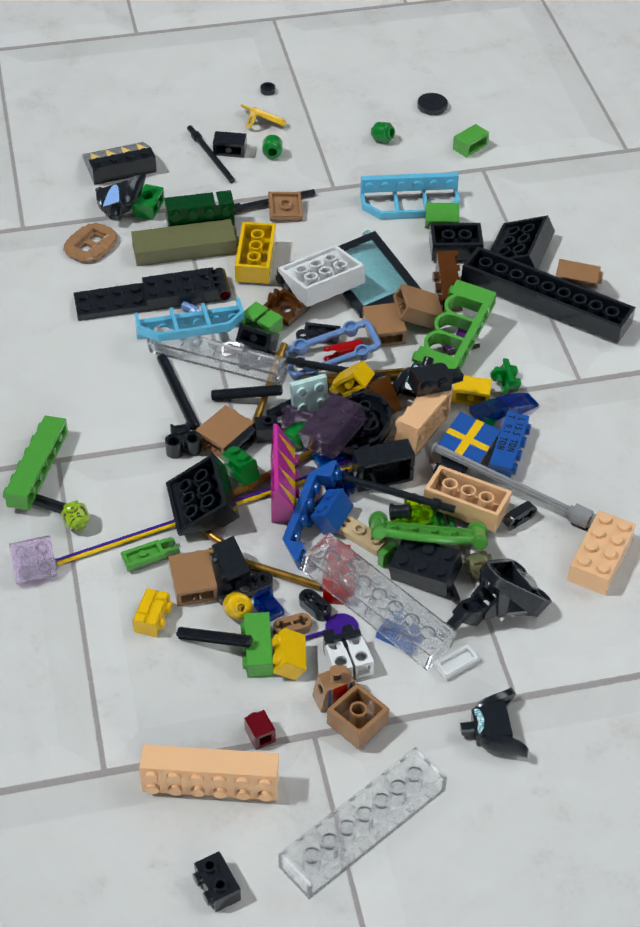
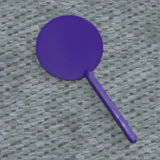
(336, 623)

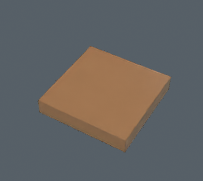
(285, 206)

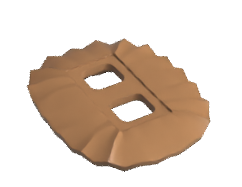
(83, 236)

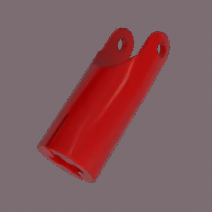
(341, 348)

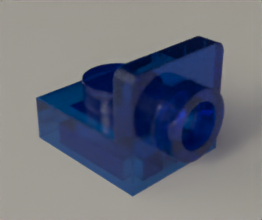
(266, 602)

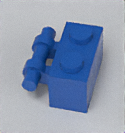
(330, 511)

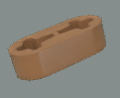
(292, 622)

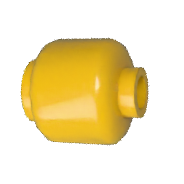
(231, 603)

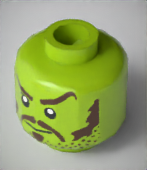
(75, 515)

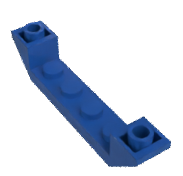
(325, 475)

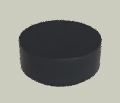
(267, 88)

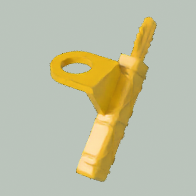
(258, 112)

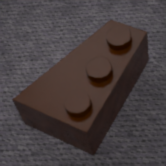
(446, 275)

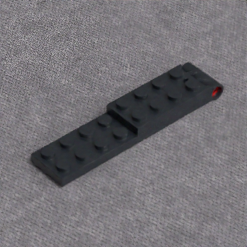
(154, 293)

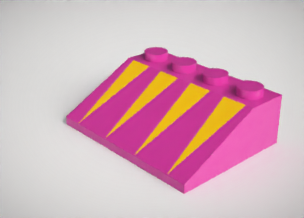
(283, 476)

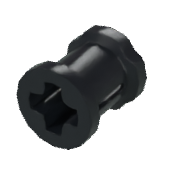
(400, 511)

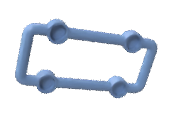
(349, 328)

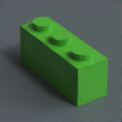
(259, 656)

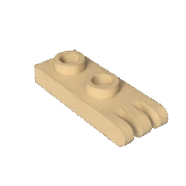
(361, 535)

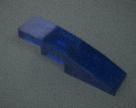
(499, 406)

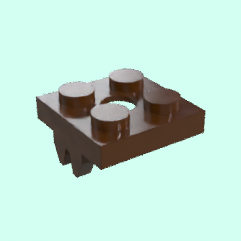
(286, 299)

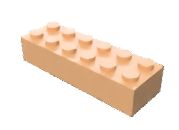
(209, 772)

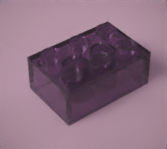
(332, 425)

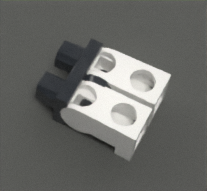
(348, 650)

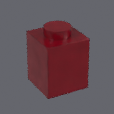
(259, 729)

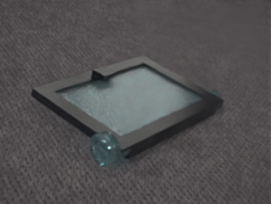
(382, 272)

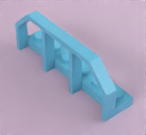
(406, 182)
(191, 323)

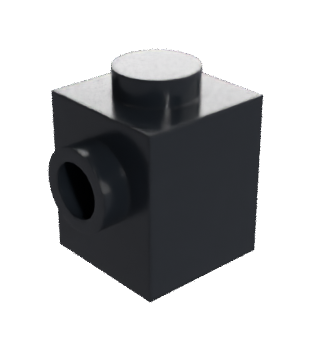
(264, 427)

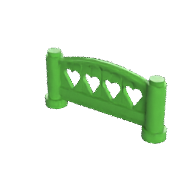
(473, 535)

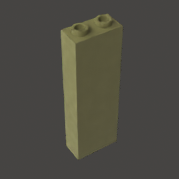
(184, 242)

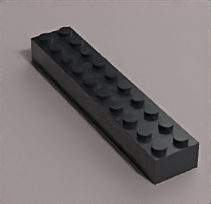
(548, 294)

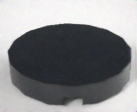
(432, 103)

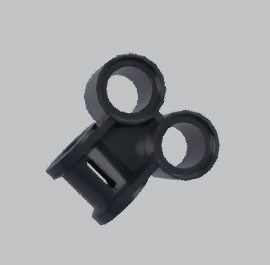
(182, 440)

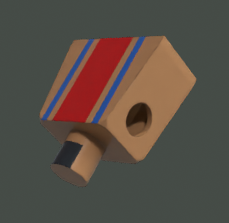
(332, 686)

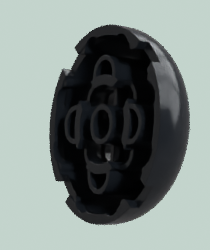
(377, 425)

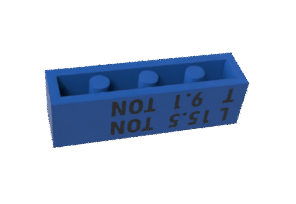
(509, 444)

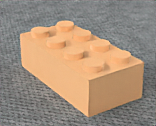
(423, 419)
(472, 497)
(601, 552)

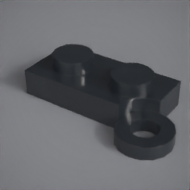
(315, 329)

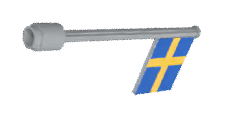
(469, 442)

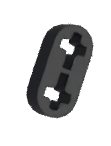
(519, 515)
(317, 603)

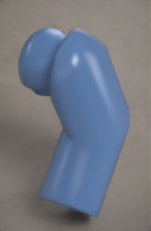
(189, 307)

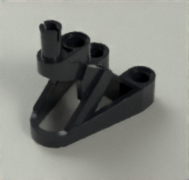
(512, 592)

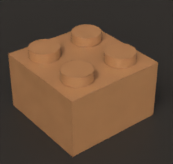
(358, 716)

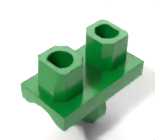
(506, 376)

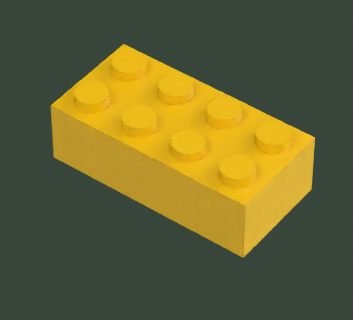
(255, 252)

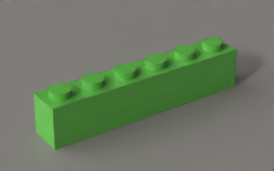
(35, 463)

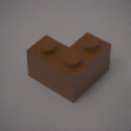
(384, 387)

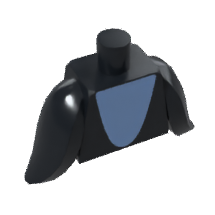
(120, 196)

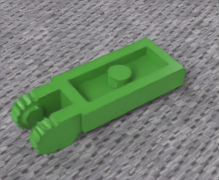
(149, 553)

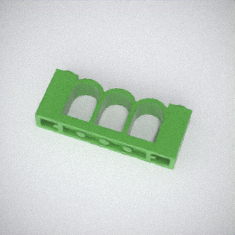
(464, 296)

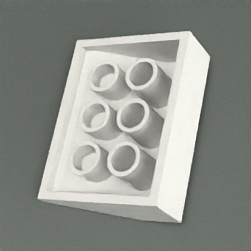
(323, 275)

